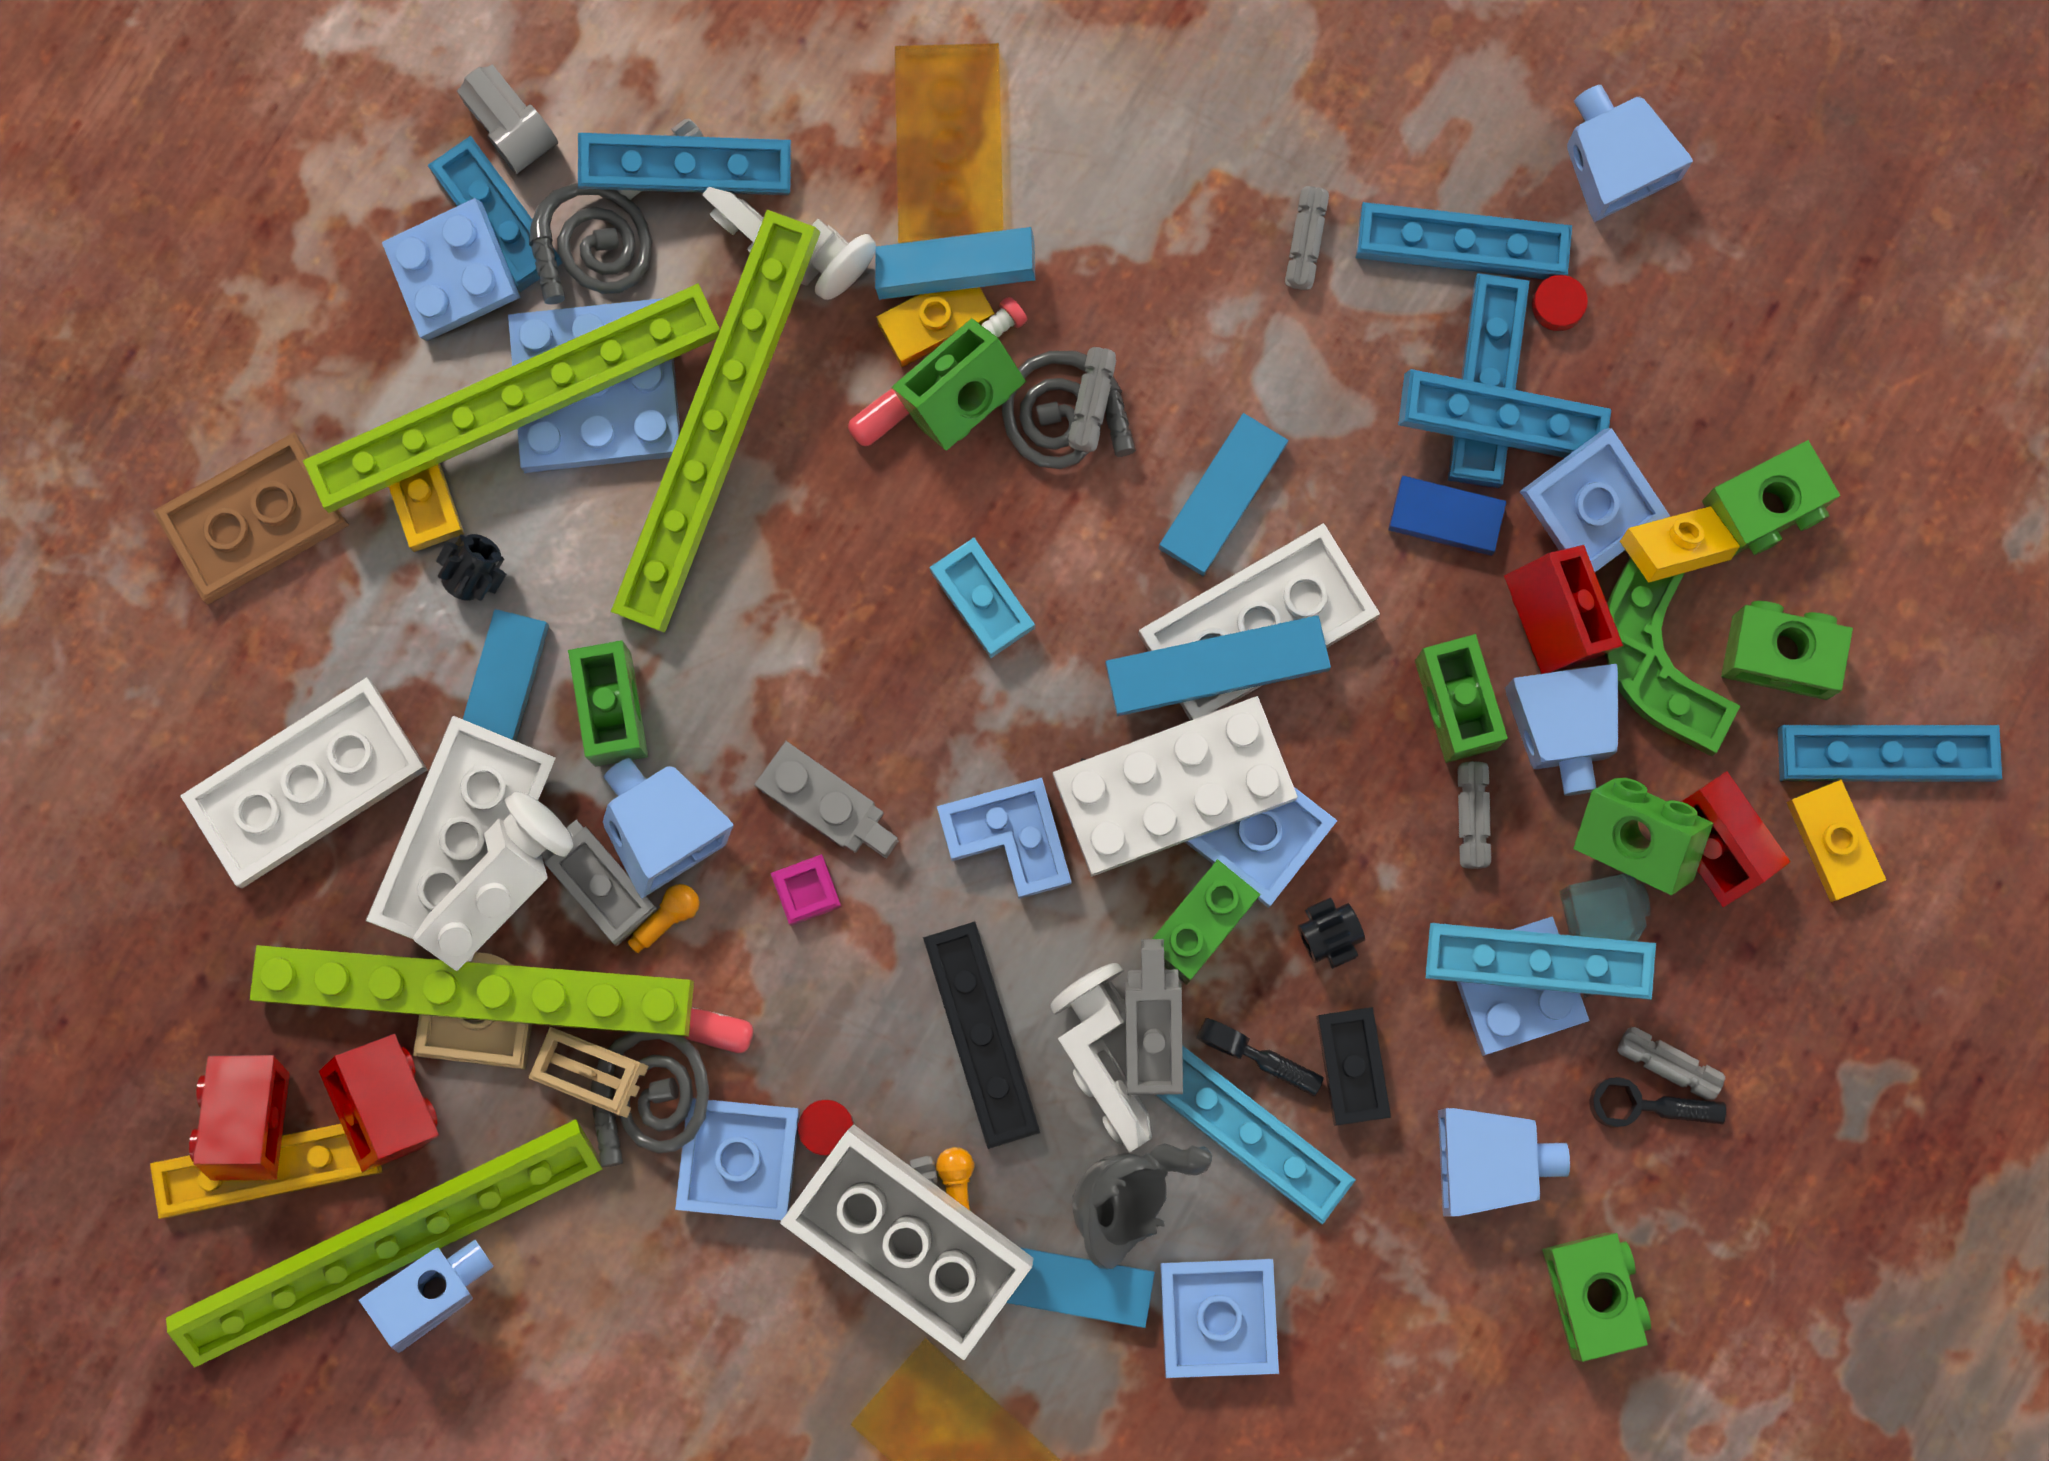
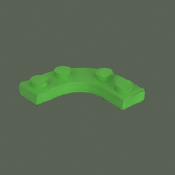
(1647, 674)

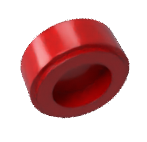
(1559, 302)
(823, 1126)

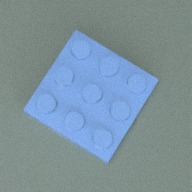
(610, 427)

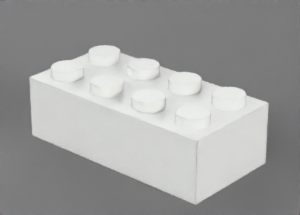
(908, 1241)

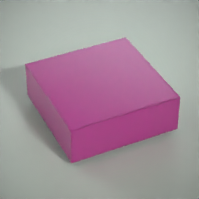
(806, 890)

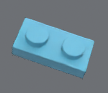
(982, 597)

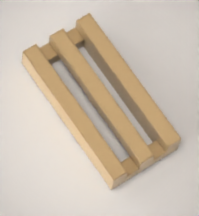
(624, 1087)

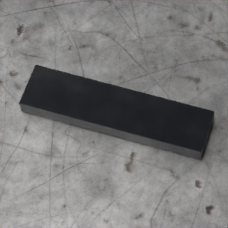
(981, 1035)

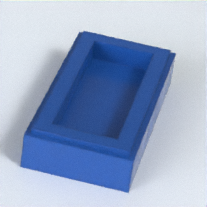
(1447, 515)

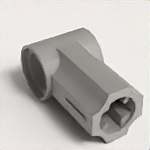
(513, 127)

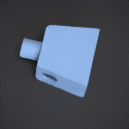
(1622, 152)
(1568, 721)
(660, 824)
(1493, 1161)
(400, 1304)

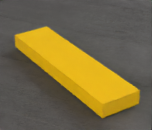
(305, 1162)

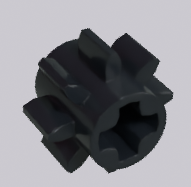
(471, 567)
(1331, 933)

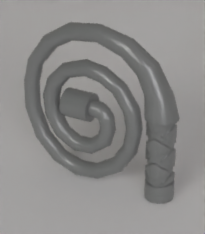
(602, 239)
(1052, 413)
(658, 1092)

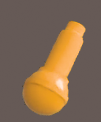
(677, 905)
(955, 1170)

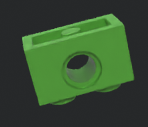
(959, 384)
(1795, 478)
(1756, 660)
(1460, 698)
(607, 703)
(1614, 838)
(1204, 920)
(1571, 1271)

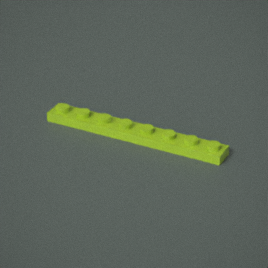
(512, 398)
(716, 420)
(473, 991)
(383, 1243)

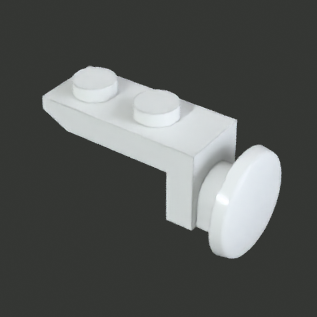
(833, 256)
(497, 882)
(1096, 1070)

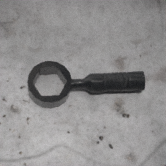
(1236, 1044)
(1665, 1107)

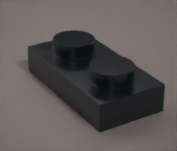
(1353, 1066)

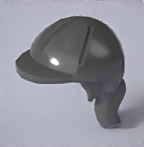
(1124, 1194)

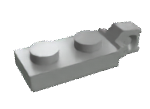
(825, 801)
(599, 885)
(1153, 1025)

